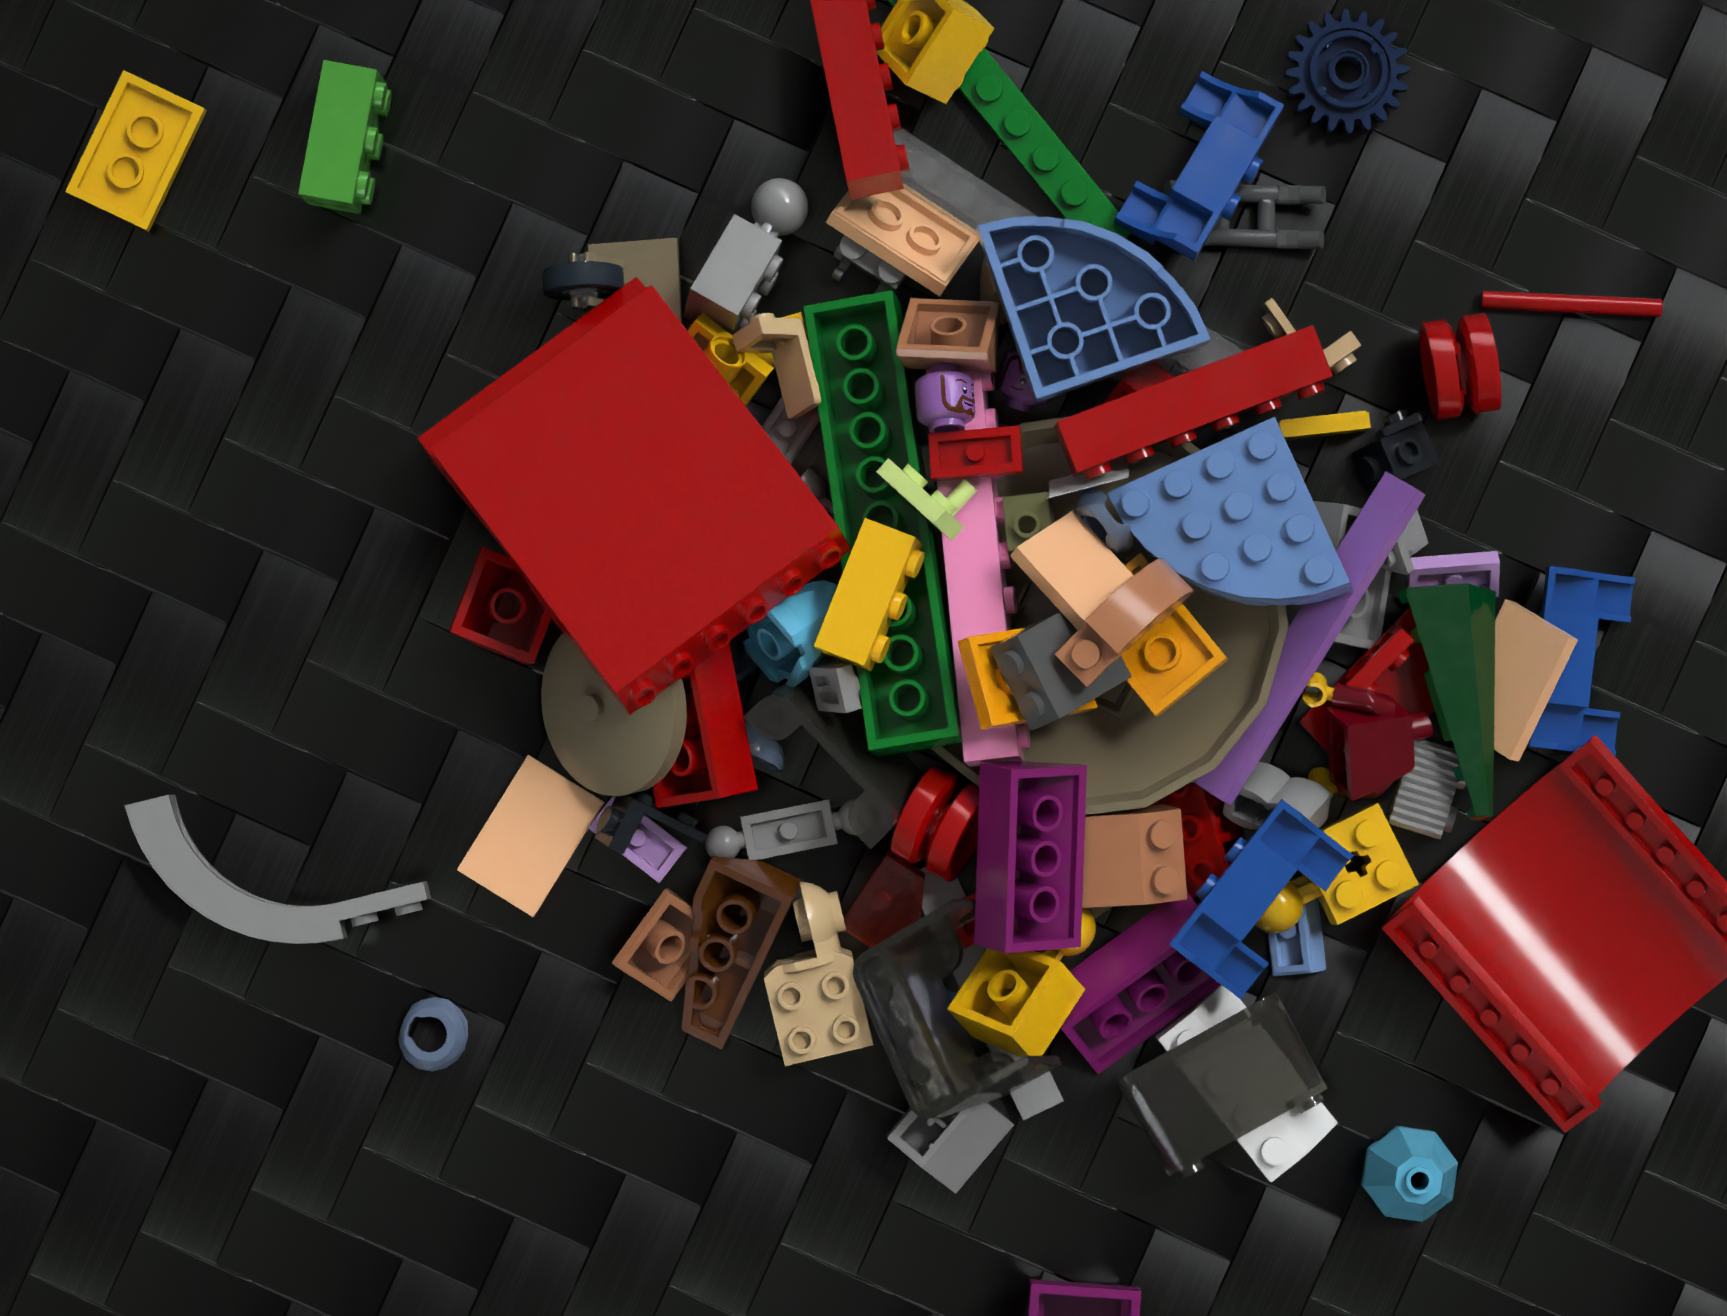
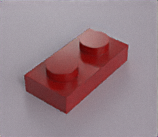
(976, 453)

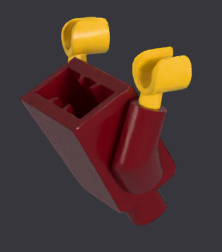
(1366, 739)

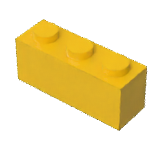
(869, 595)

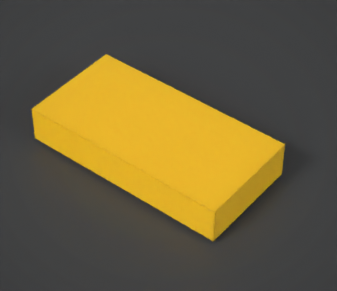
(1325, 425)

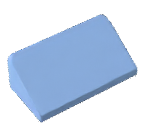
(1301, 947)

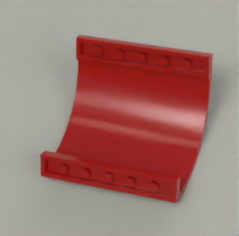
(1571, 930)

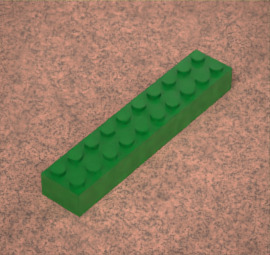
(864, 421)

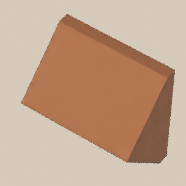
(950, 333)
(659, 946)

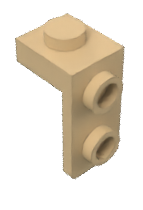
(1338, 354)
(791, 357)

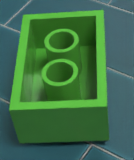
(344, 137)

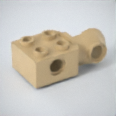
(814, 989)

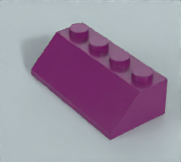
(1030, 855)
(1134, 987)

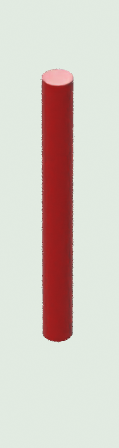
(1571, 303)

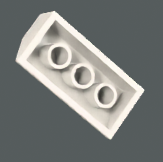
(1283, 1139)

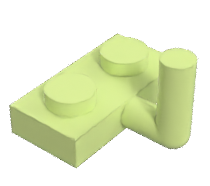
(935, 508)

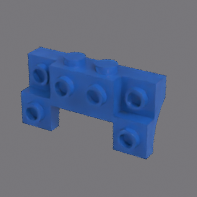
(1207, 187)
(1575, 603)
(1248, 887)

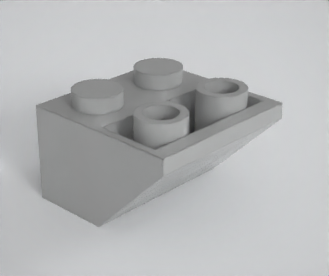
(951, 1145)

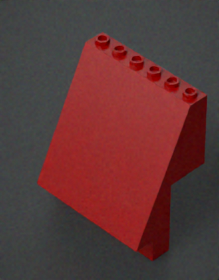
(635, 494)

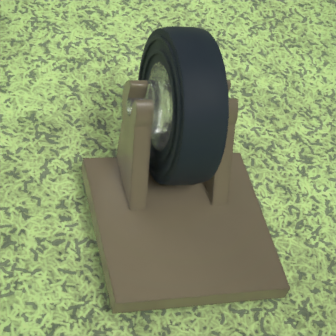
(609, 266)

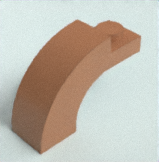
(1123, 619)

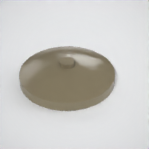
(598, 737)

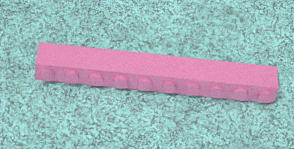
(979, 590)

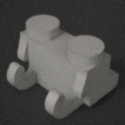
(869, 263)

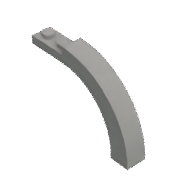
(190, 876)

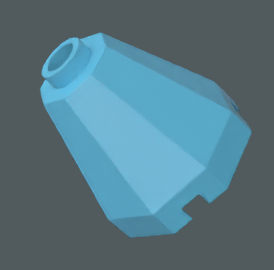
(786, 636)
(1394, 1161)

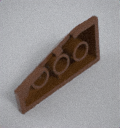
(732, 932)

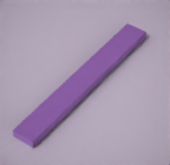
(1317, 628)

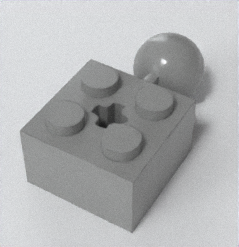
(747, 257)

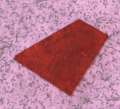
(887, 901)

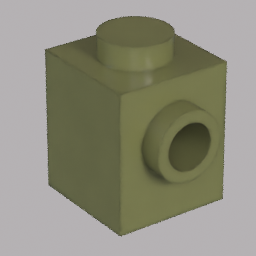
(1026, 517)

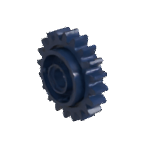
(1346, 43)

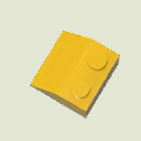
(933, 44)

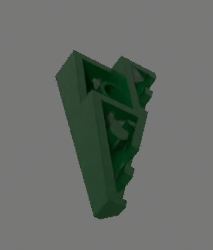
(1459, 647)

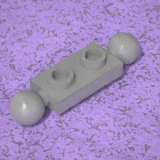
(781, 831)

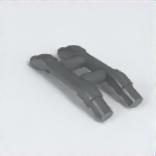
(1265, 235)

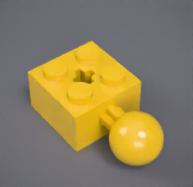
(1350, 894)
(1021, 996)

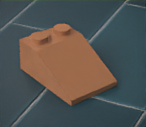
(1134, 857)

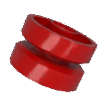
(1460, 366)
(939, 824)

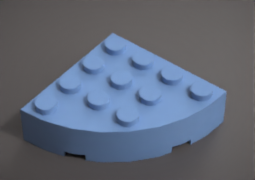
(1084, 302)
(1237, 522)

